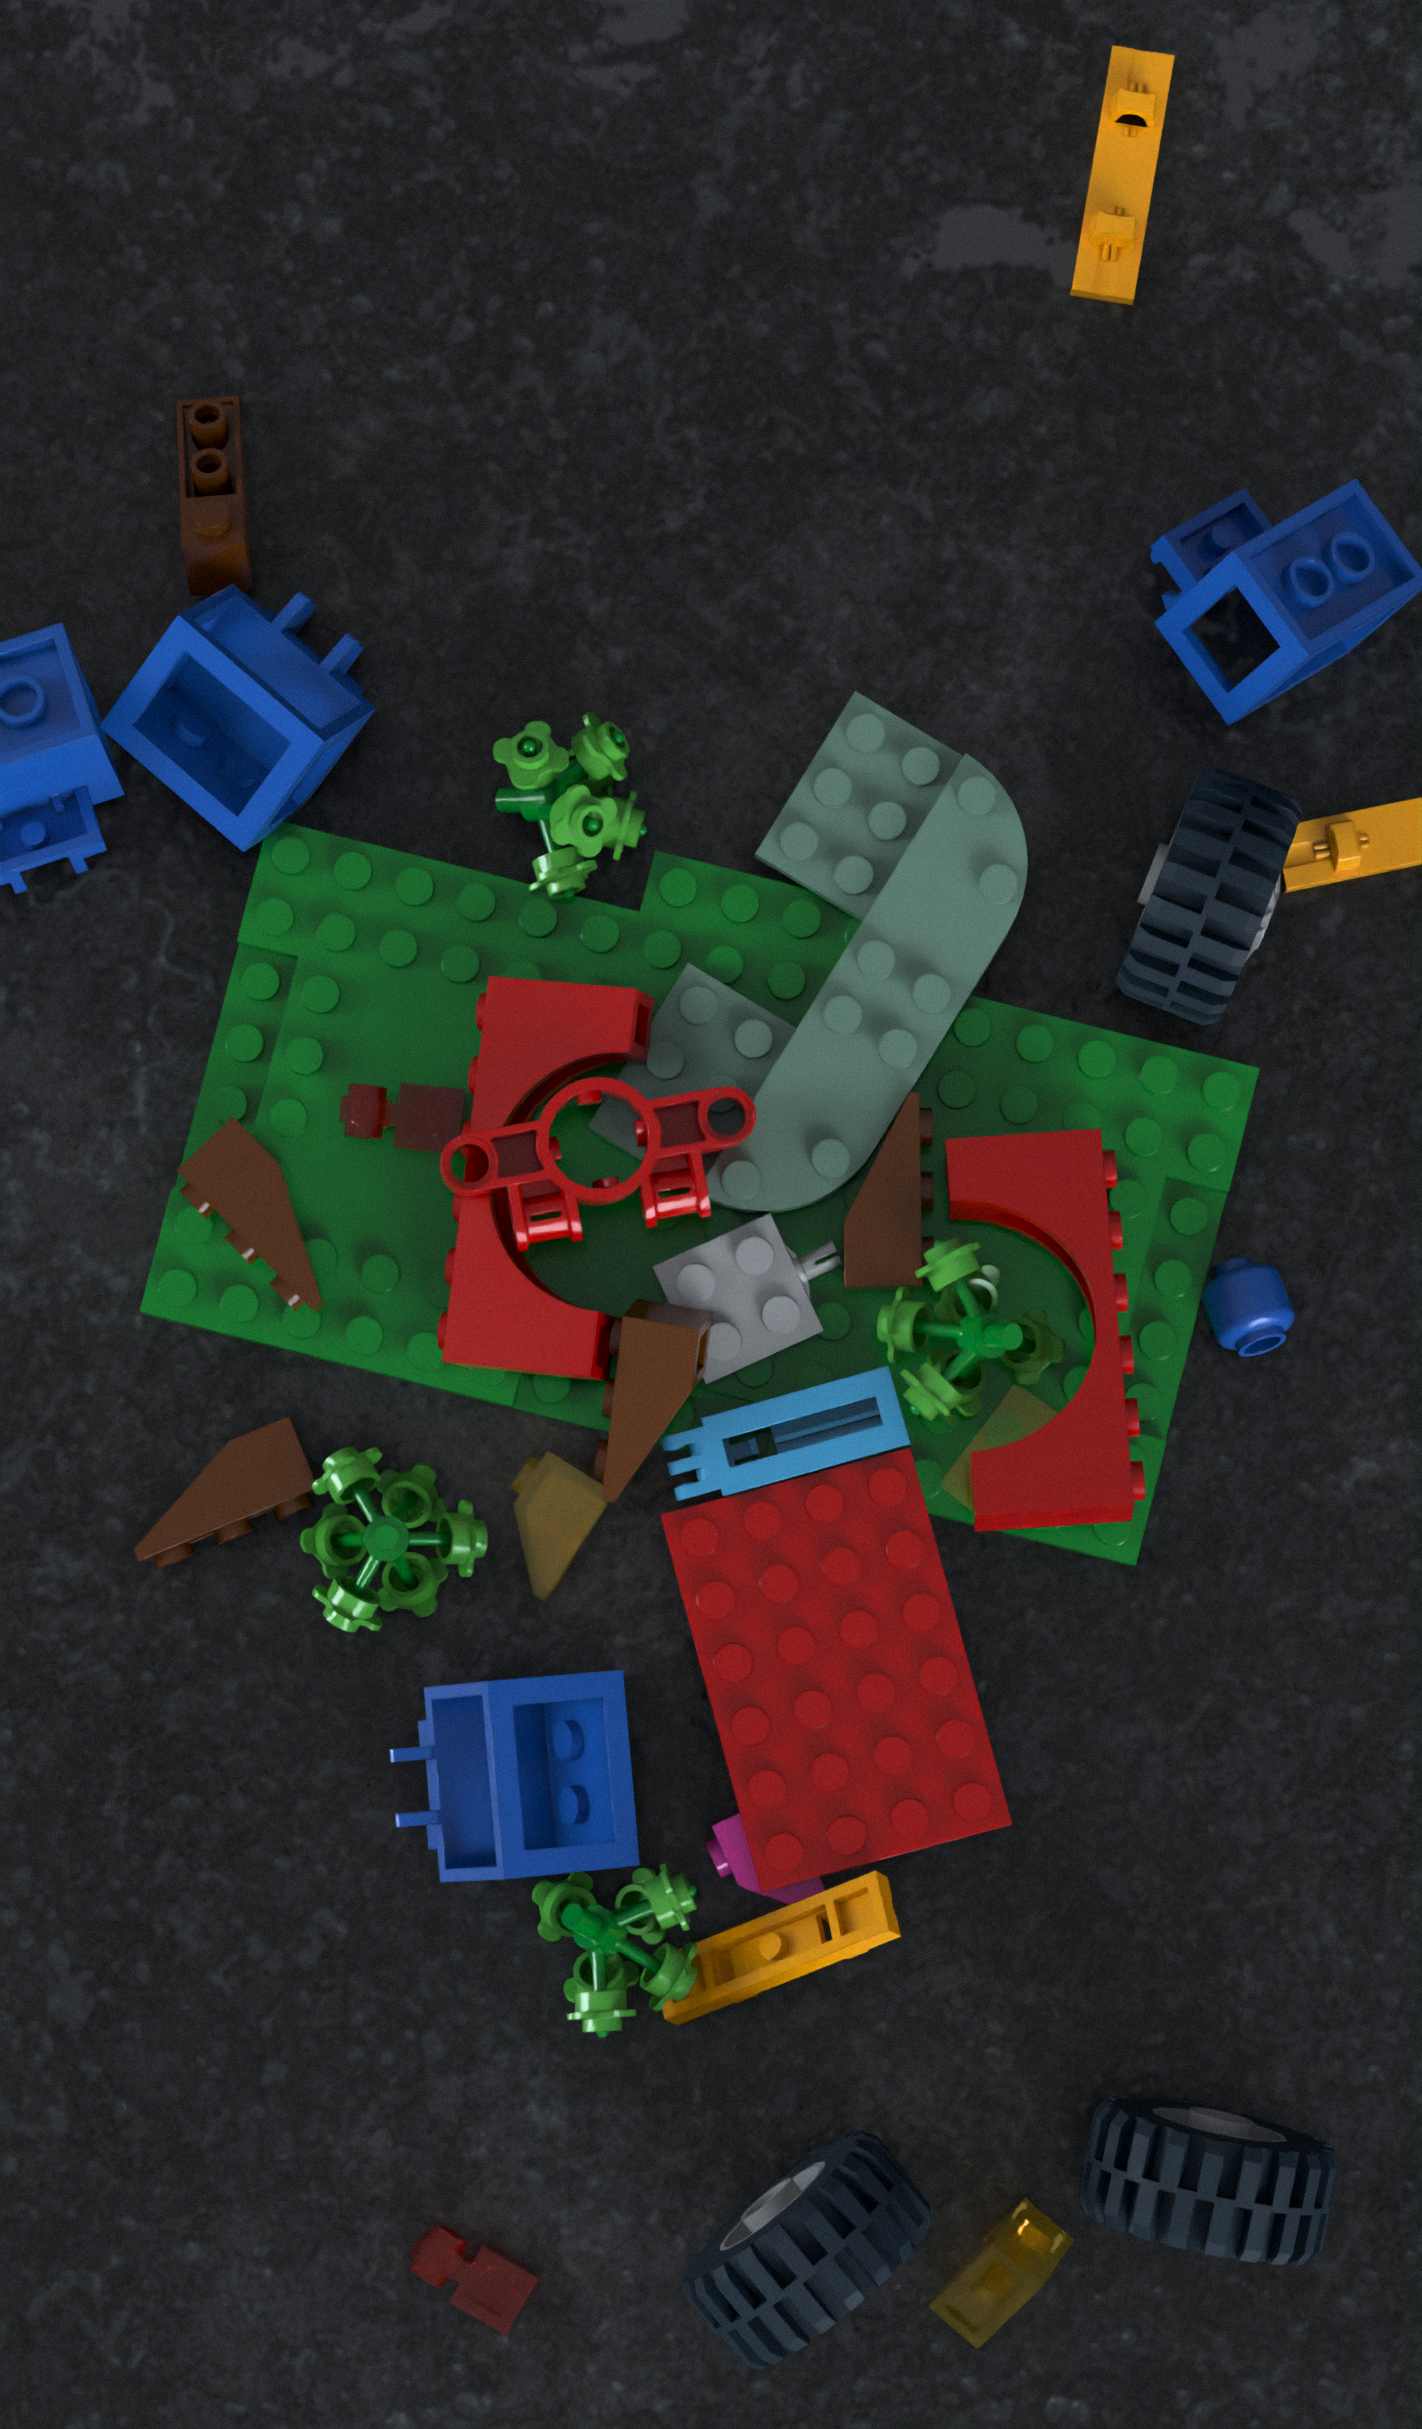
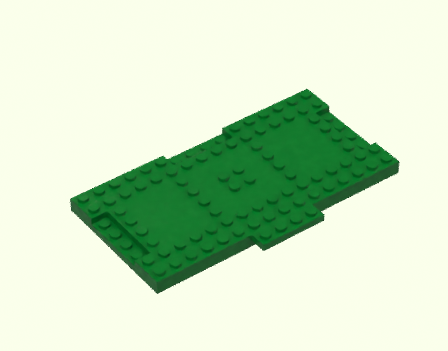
(373, 976)

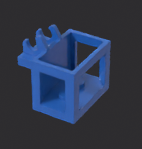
(1311, 579)
(241, 712)
(50, 757)
(526, 1777)

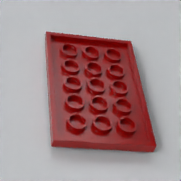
(835, 1669)

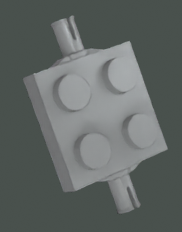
(751, 1288)

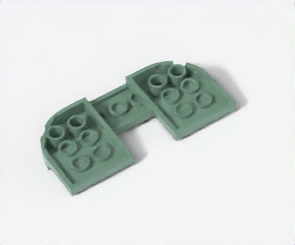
(936, 875)

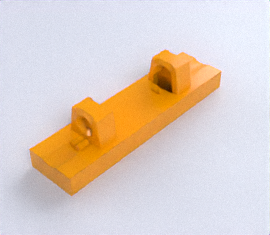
(1122, 176)
(1354, 845)
(788, 1945)

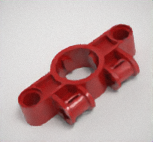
(669, 1129)

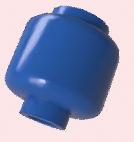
(1248, 1307)

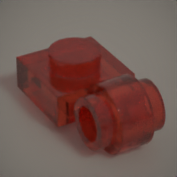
(423, 1118)
(489, 2286)

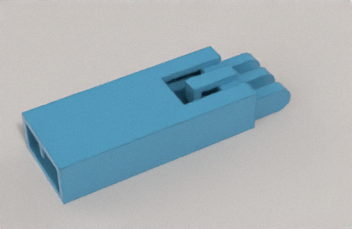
(810, 1432)

